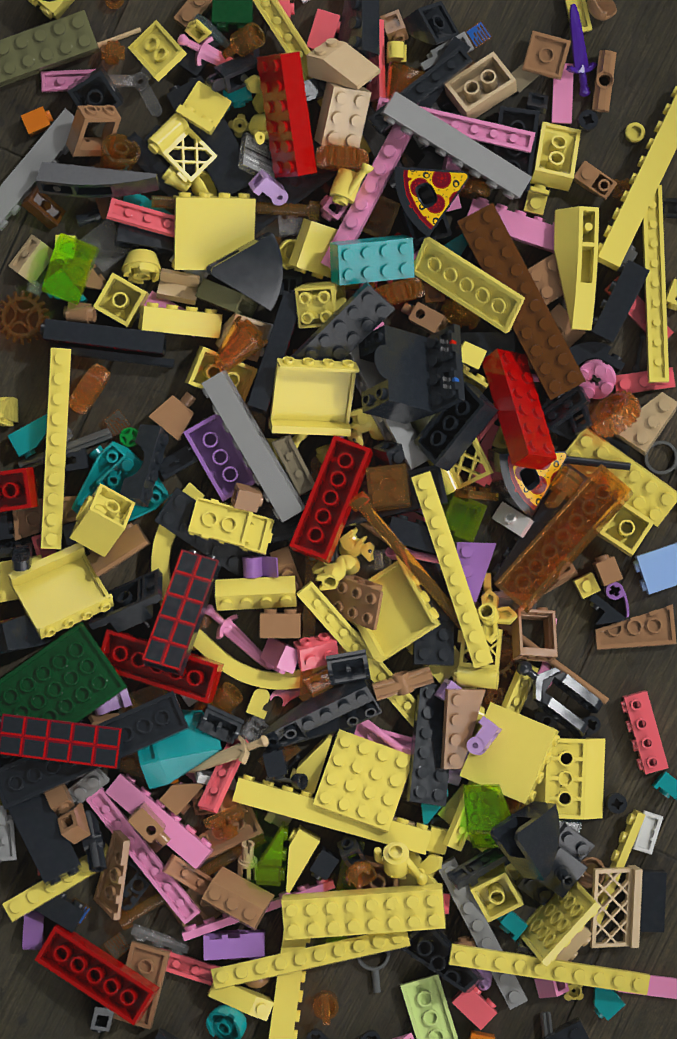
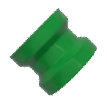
(126, 437)

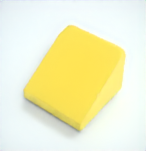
(197, 31)

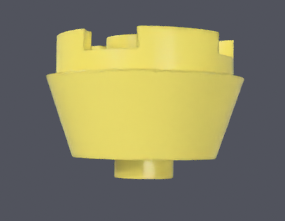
(141, 266)

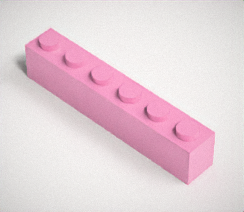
(520, 227)
(183, 838)

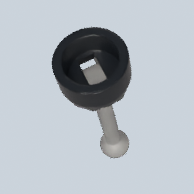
(294, 781)

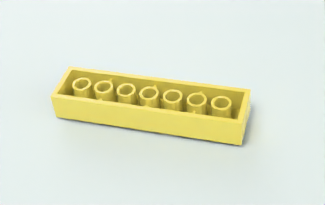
(363, 911)

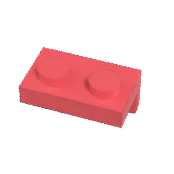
(313, 650)

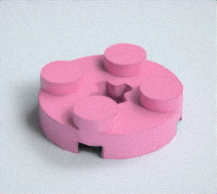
(602, 371)

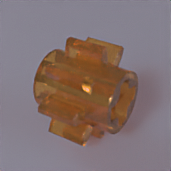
(112, 52)

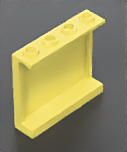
(210, 227)
(312, 396)
(60, 591)
(403, 612)
(515, 755)

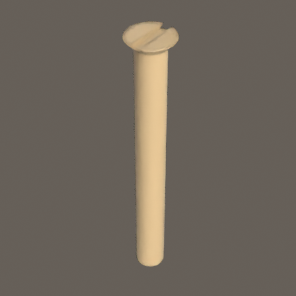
(119, 37)

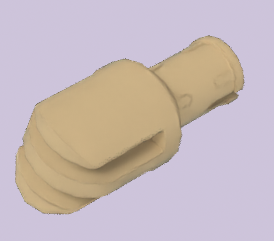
(247, 861)

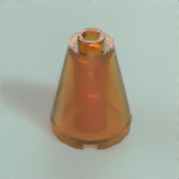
(400, 77)
(119, 152)
(239, 344)

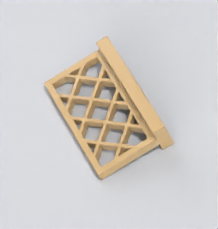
(632, 905)

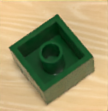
(232, 14)

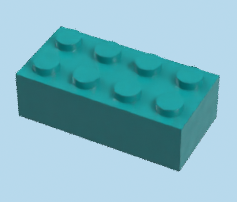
(372, 259)

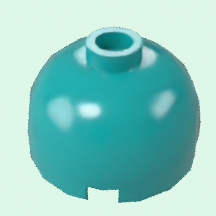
(226, 1022)

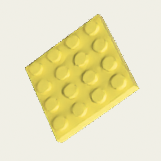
(363, 780)
(558, 922)

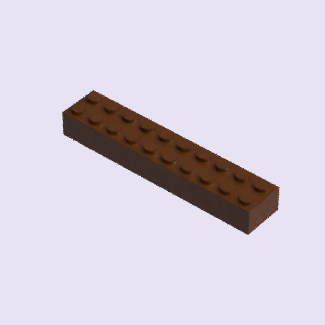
(534, 323)

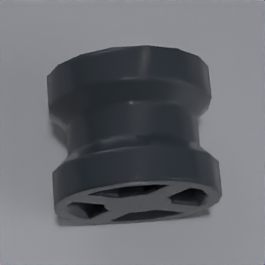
(586, 124)
(613, 802)

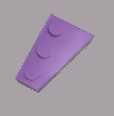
(475, 562)
(234, 944)

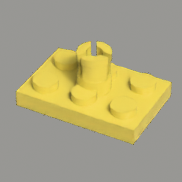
(157, 50)

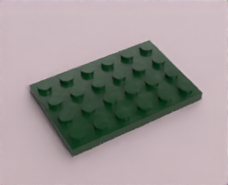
(62, 680)

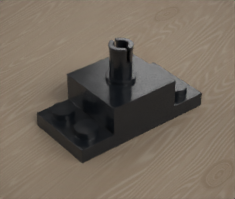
(132, 603)
(566, 868)

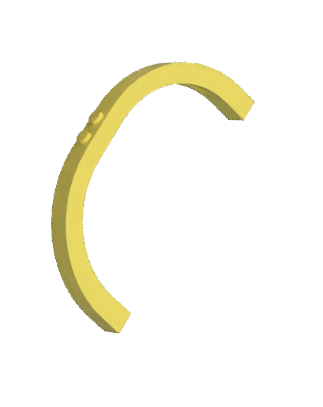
(260, 678)

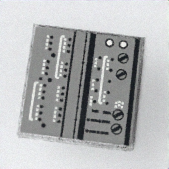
(255, 156)

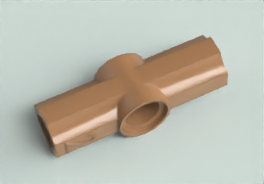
(605, 68)
(402, 683)

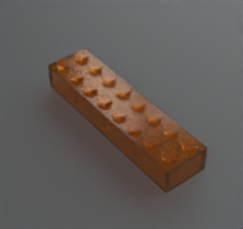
(564, 538)

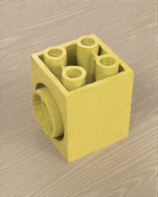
(102, 520)

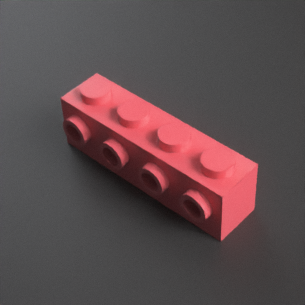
(645, 732)

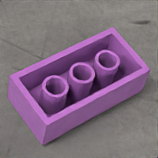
(219, 456)

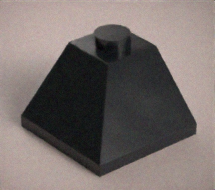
(431, 24)

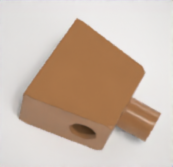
(431, 322)
(175, 415)
(145, 817)

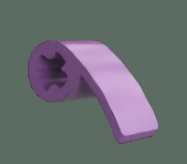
(260, 566)
(620, 593)
(33, 931)

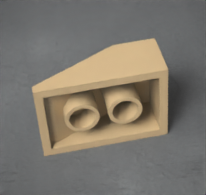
(340, 64)

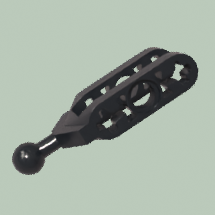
(552, 706)

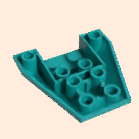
(110, 469)
(177, 754)

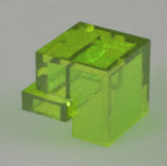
(464, 517)

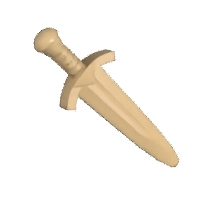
(239, 751)

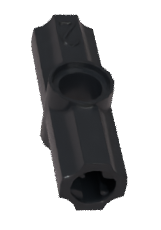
(94, 844)

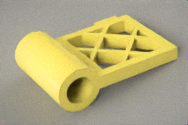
(168, 138)
(452, 478)
(481, 677)

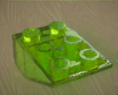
(69, 268)
(484, 810)
(270, 862)

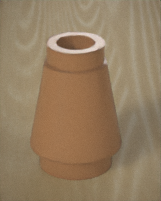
(82, 315)

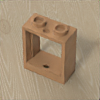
(91, 146)
(550, 637)

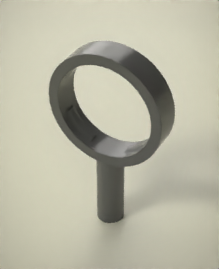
(674, 466)
(375, 972)

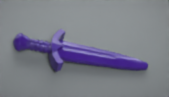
(579, 52)

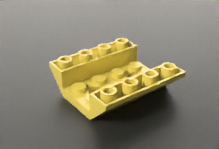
(580, 778)

